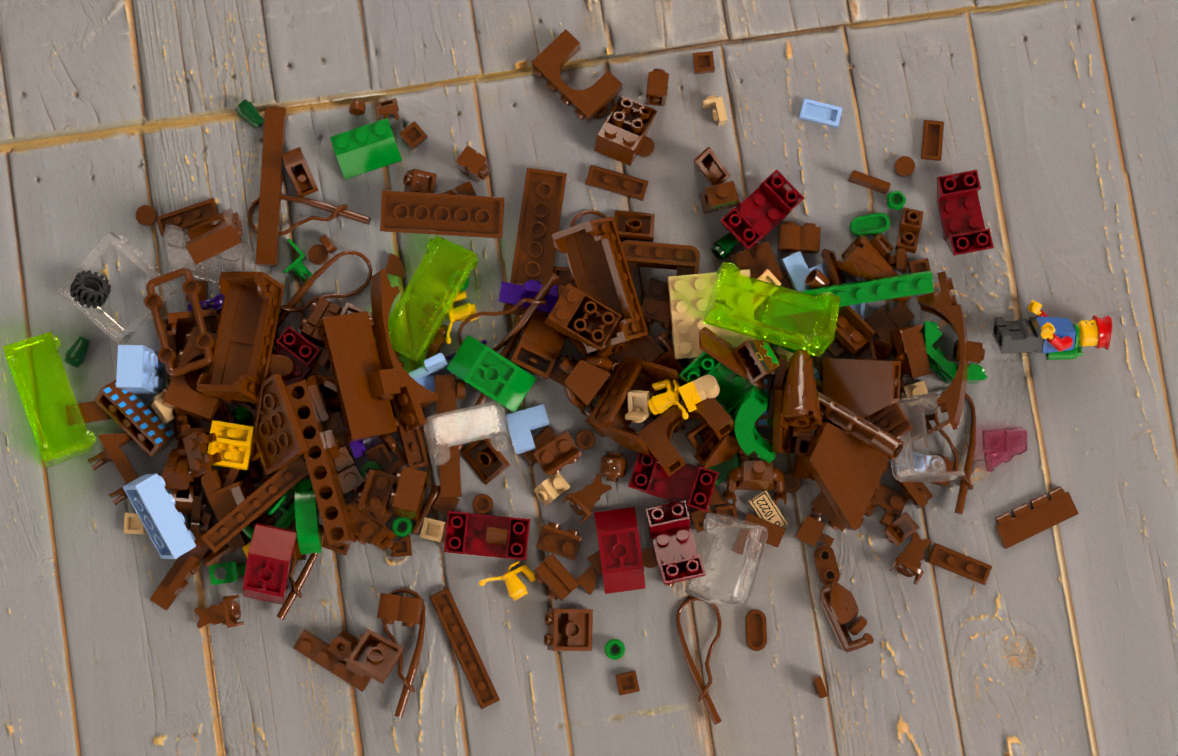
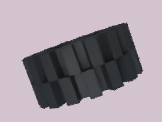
(89, 297)

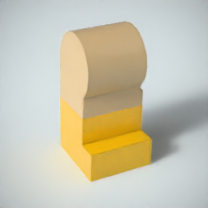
(699, 390)

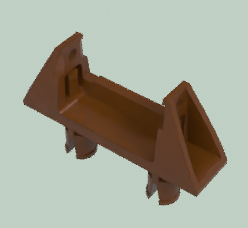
(113, 453)

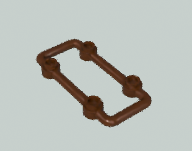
(203, 341)

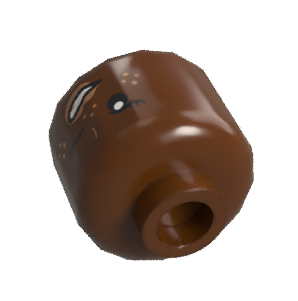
(613, 466)

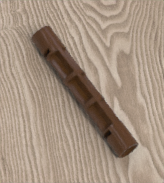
(859, 427)

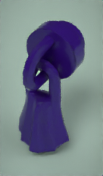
(206, 304)

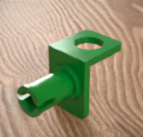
(297, 266)
(232, 570)

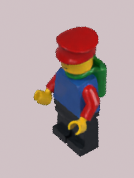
(1051, 335)

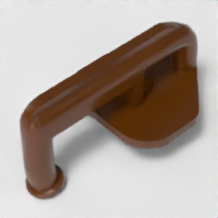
(840, 609)

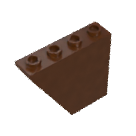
(861, 384)
(845, 472)

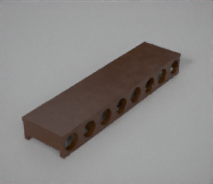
(322, 465)

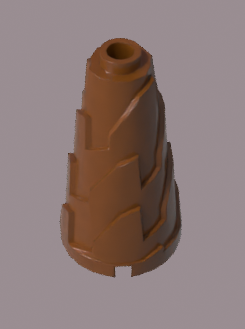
(866, 263)
(800, 395)

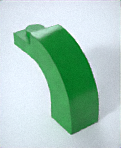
(749, 411)
(307, 518)

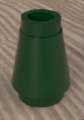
(249, 113)
(724, 246)
(76, 354)

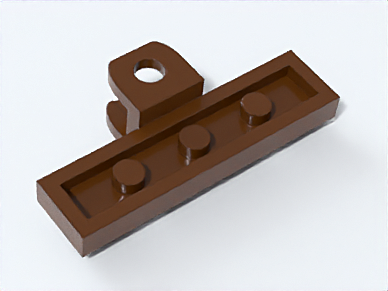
(332, 655)

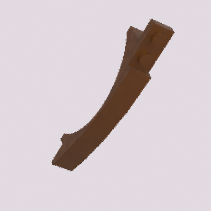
(945, 306)
(412, 395)

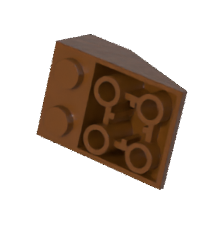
(625, 130)
(582, 318)
(538, 346)

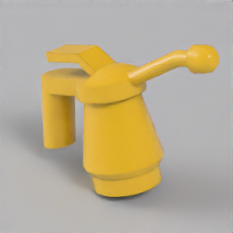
(460, 313)
(663, 401)
(514, 585)

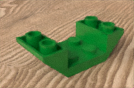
(943, 368)
(491, 373)
(732, 386)

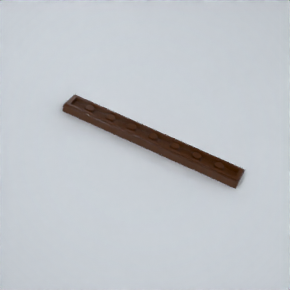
(271, 186)

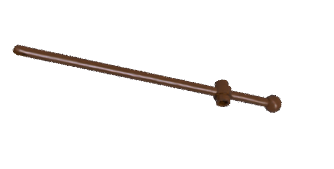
(481, 400)

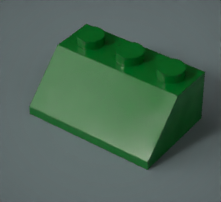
(366, 148)

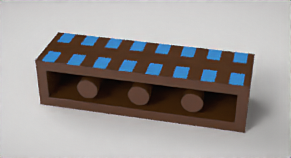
(135, 418)

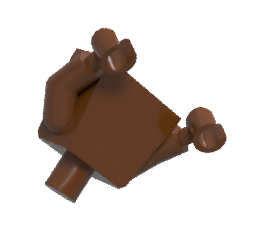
(586, 378)
(755, 476)

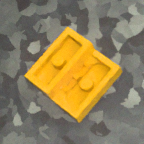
(232, 443)

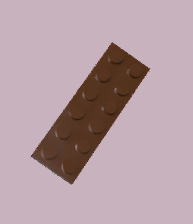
(442, 214)
(537, 222)

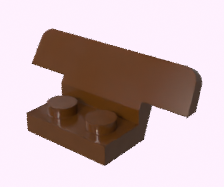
(226, 499)

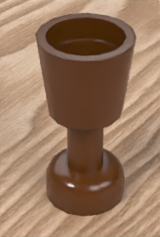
(816, 279)

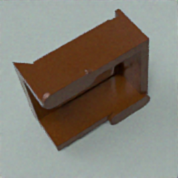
(910, 341)

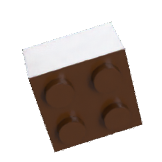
(410, 493)

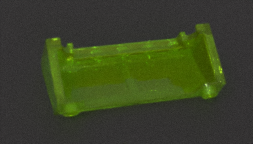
(429, 297)
(771, 311)
(48, 398)

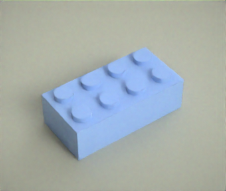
(139, 370)
(160, 516)

